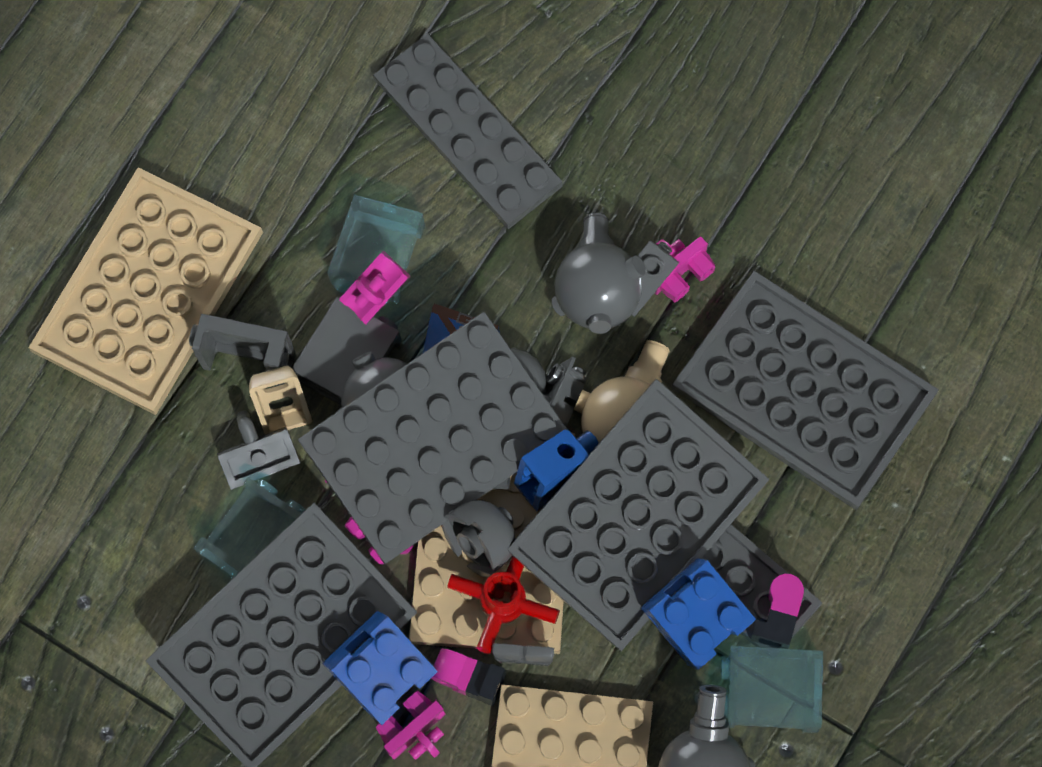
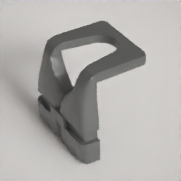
(523, 654)

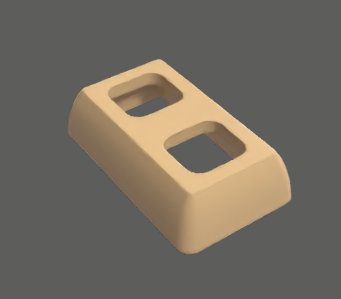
(288, 416)

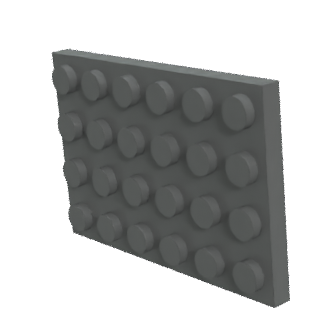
(805, 390)
(432, 437)
(637, 513)
(260, 643)

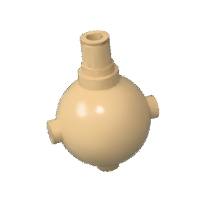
(615, 396)

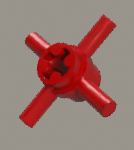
(496, 610)

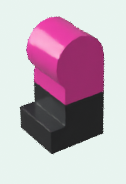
(785, 601)
(469, 676)

